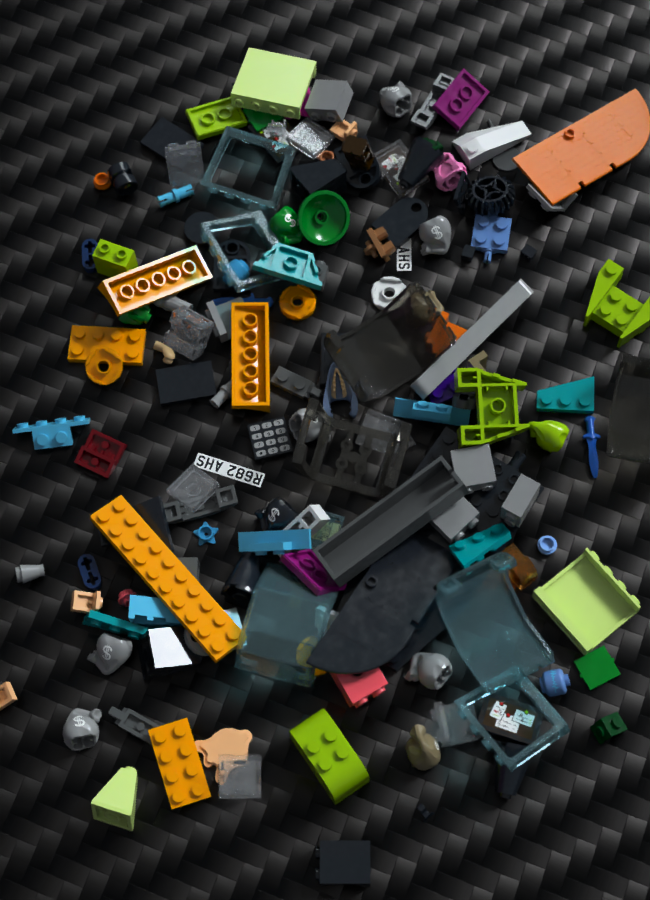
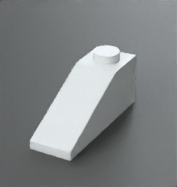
(310, 518)

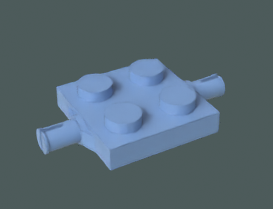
(491, 235)

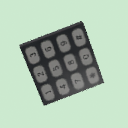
(270, 439)

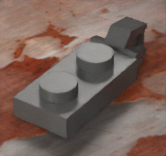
(295, 384)
(133, 723)

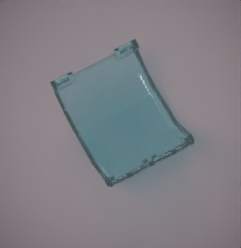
(491, 624)
(283, 627)

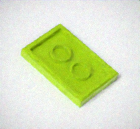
(213, 118)

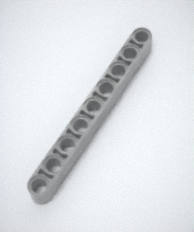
(471, 339)

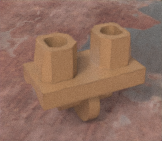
(384, 250)

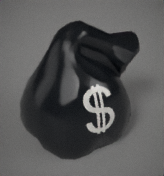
(276, 515)

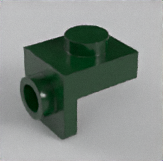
(608, 727)

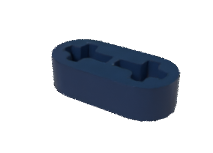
(86, 256)
(85, 573)

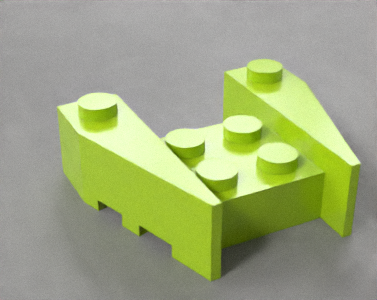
(615, 308)
(494, 405)

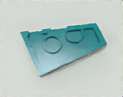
(568, 397)
(475, 546)
(114, 624)

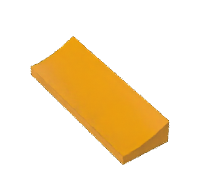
(155, 280)
(250, 355)

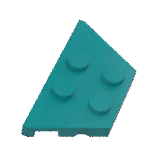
(290, 264)

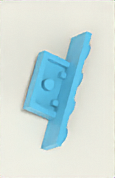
(430, 412)
(52, 434)
(274, 541)

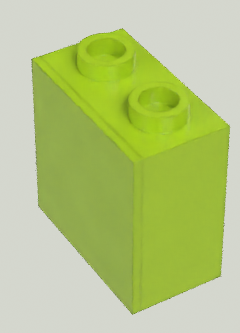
(113, 259)

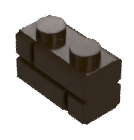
(358, 152)

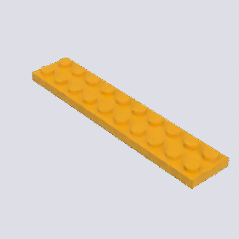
(167, 578)

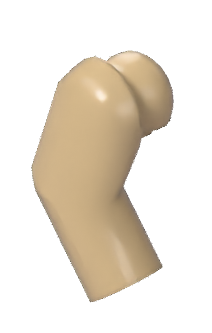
(167, 352)

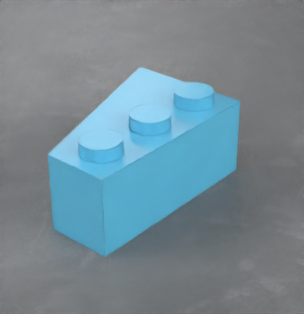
(150, 613)

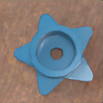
(205, 528)

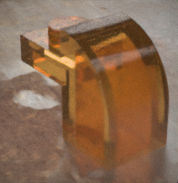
(525, 571)

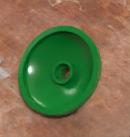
(333, 220)

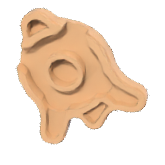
(223, 742)

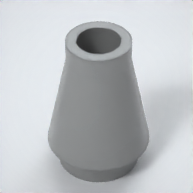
(29, 572)

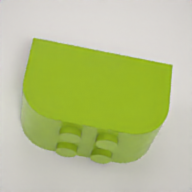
(329, 756)

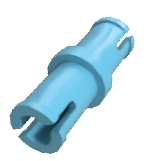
(175, 195)

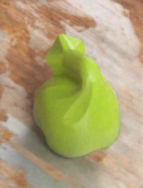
(549, 434)

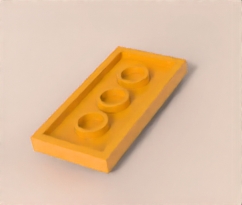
(125, 341)
(179, 763)

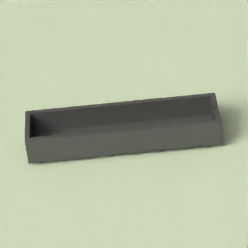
(390, 521)

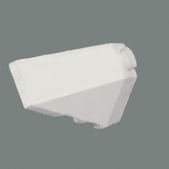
(487, 143)

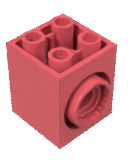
(357, 689)

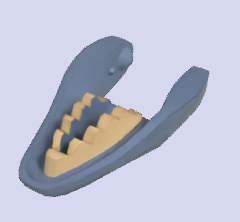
(338, 389)

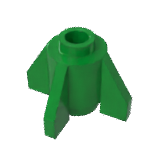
(137, 316)

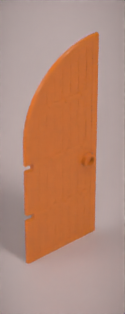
(587, 148)

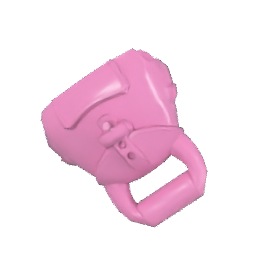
(448, 173)

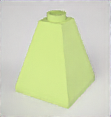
(117, 800)

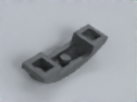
(426, 115)
(221, 500)

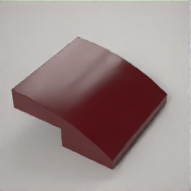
(100, 453)

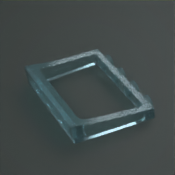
(233, 133)
(253, 219)
(559, 725)

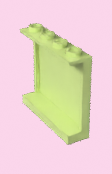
(273, 83)
(587, 601)

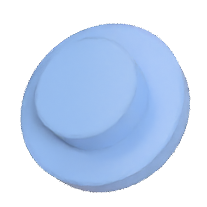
(547, 545)

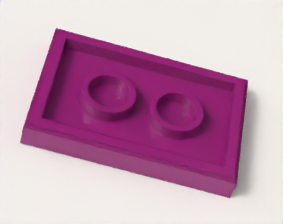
(460, 99)
(310, 571)

